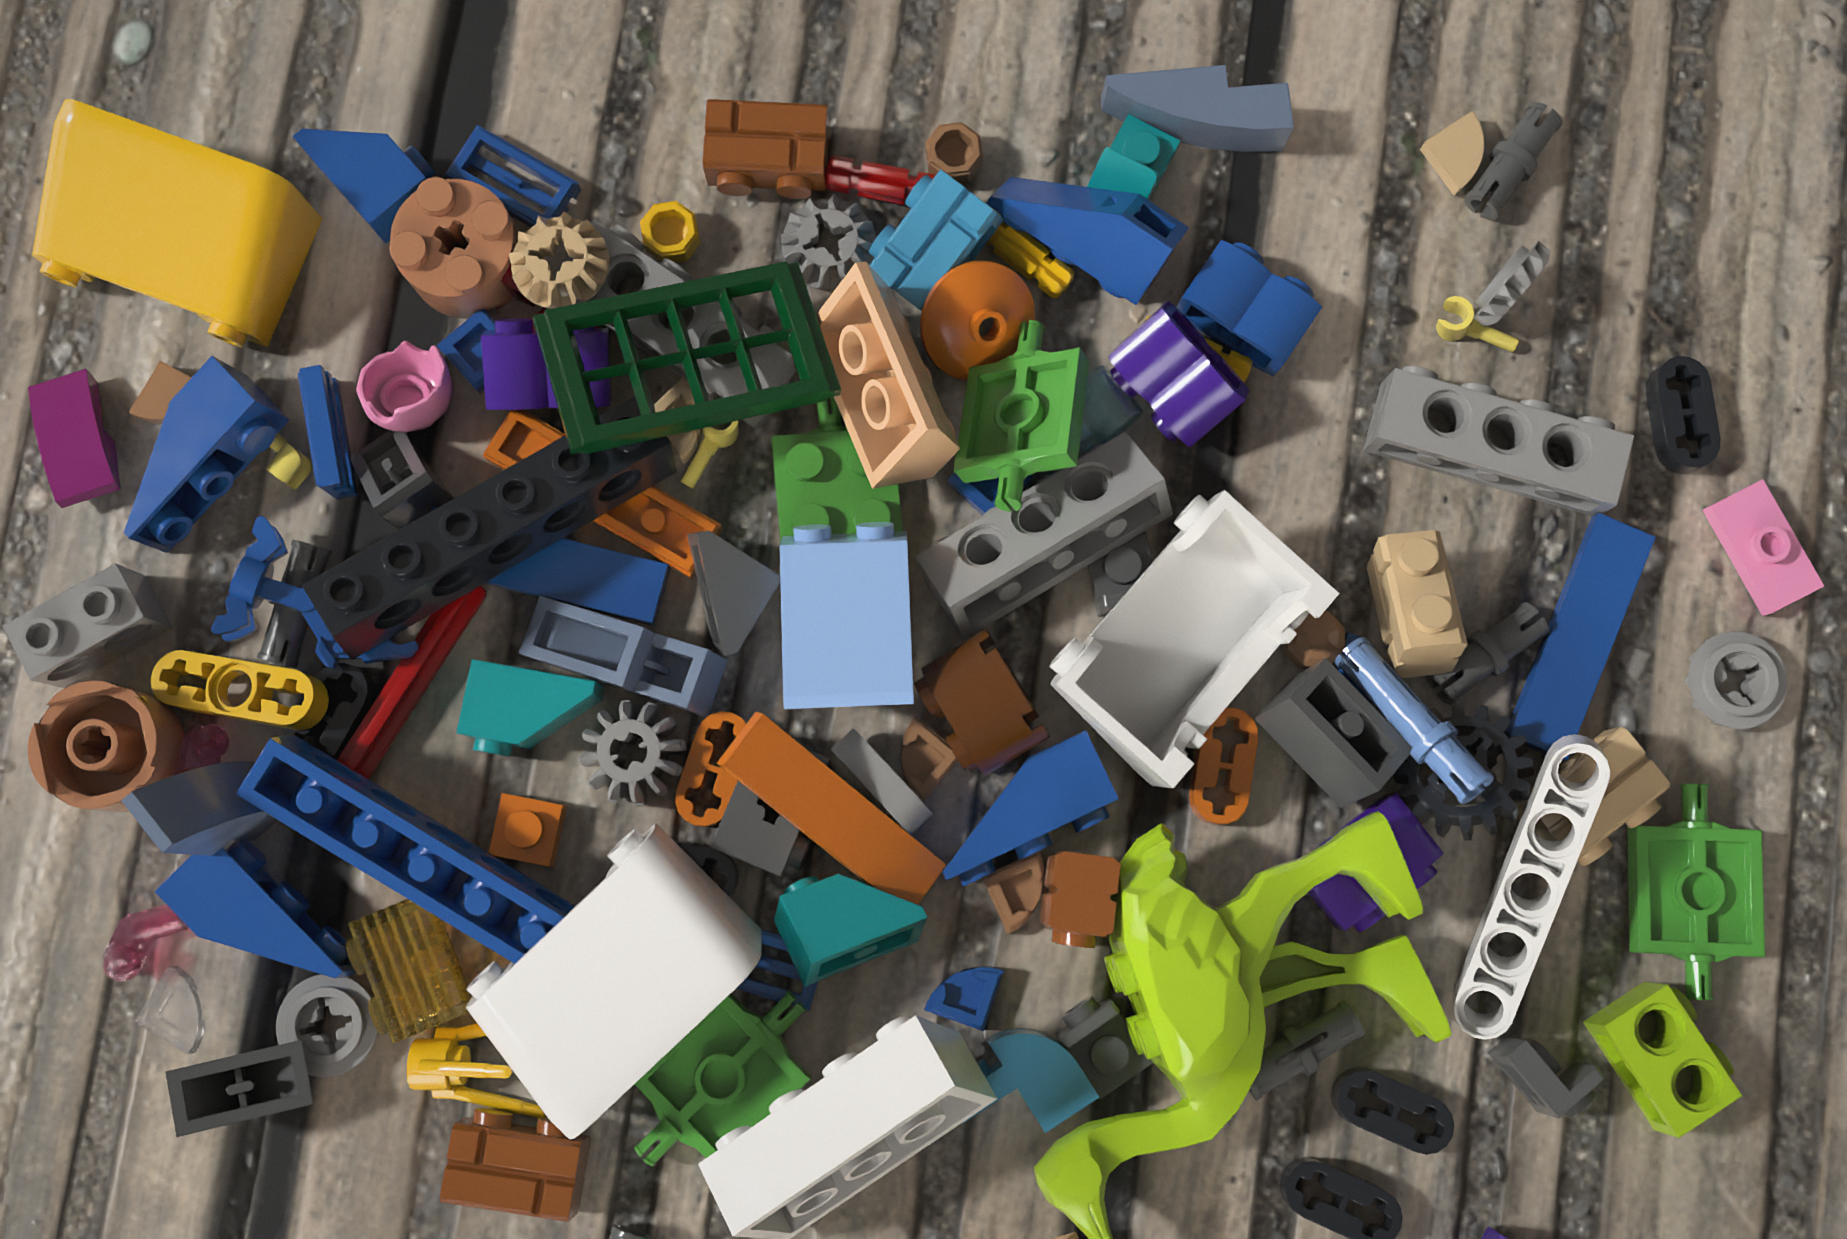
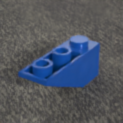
(1103, 231)
(201, 448)
(1045, 793)
(243, 907)

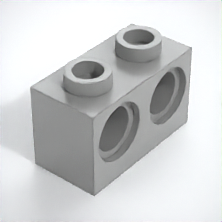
(87, 626)

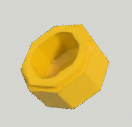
(670, 232)

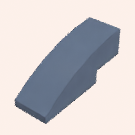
(1202, 109)
(623, 656)
(198, 810)

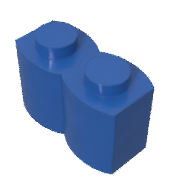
(1249, 306)

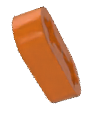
(698, 767)
(1238, 769)

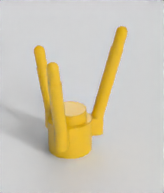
(445, 1065)

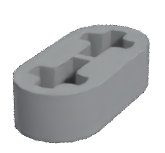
(881, 781)

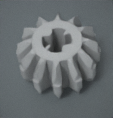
(627, 732)

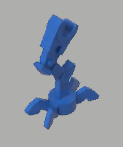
(254, 583)

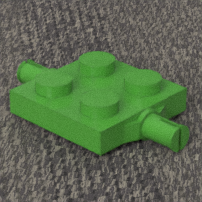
(1022, 416)
(825, 482)
(1696, 891)
(721, 1077)

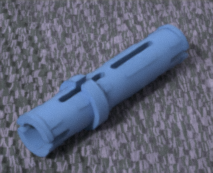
(1430, 738)

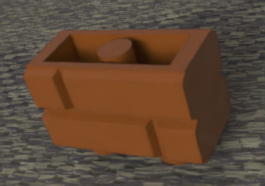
(766, 147)
(1079, 897)
(514, 1166)

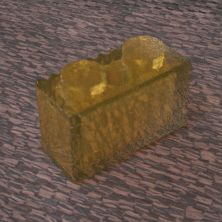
(409, 970)

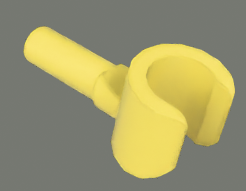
(1471, 327)
(711, 442)
(289, 463)

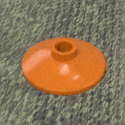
(958, 307)

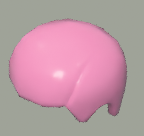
(405, 388)

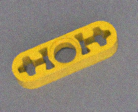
(219, 675)

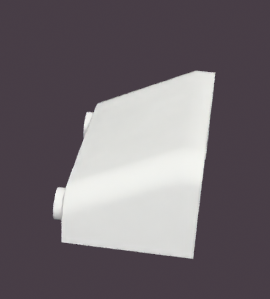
(1188, 636)
(616, 980)

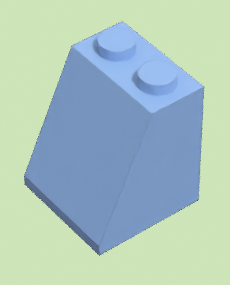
(845, 617)

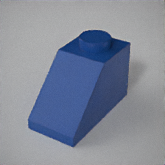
(367, 171)

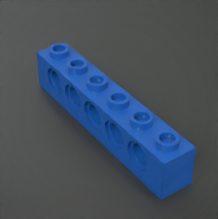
(401, 847)

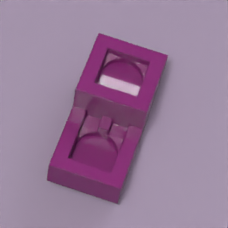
(71, 438)

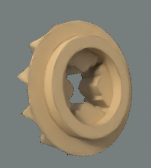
(577, 279)

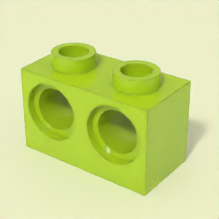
(1652, 1067)

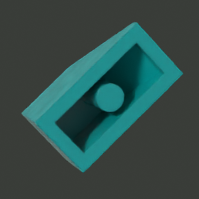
(520, 706)
(842, 925)

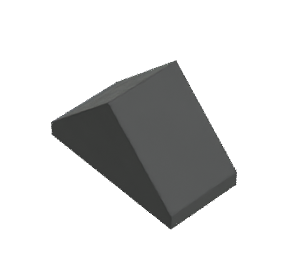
(399, 479)
(731, 589)
(238, 1088)

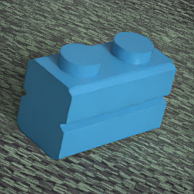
(936, 235)

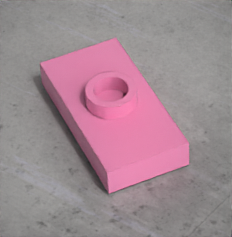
(1763, 548)

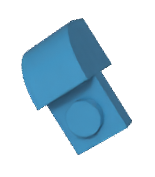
(1041, 1072)

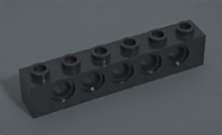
(481, 535)

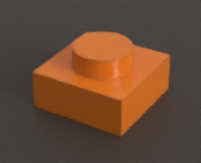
(527, 830)

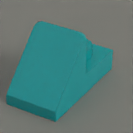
(1135, 159)

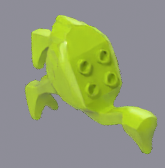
(1203, 988)

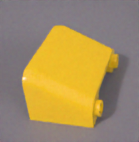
(171, 222)

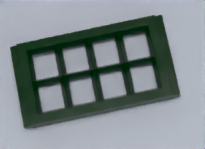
(571, 381)

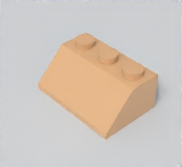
(883, 383)

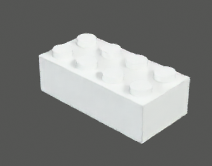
(845, 1129)

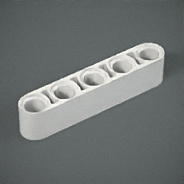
(1524, 917)

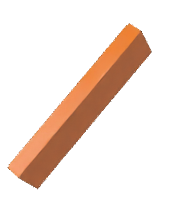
(647, 521)
(829, 810)

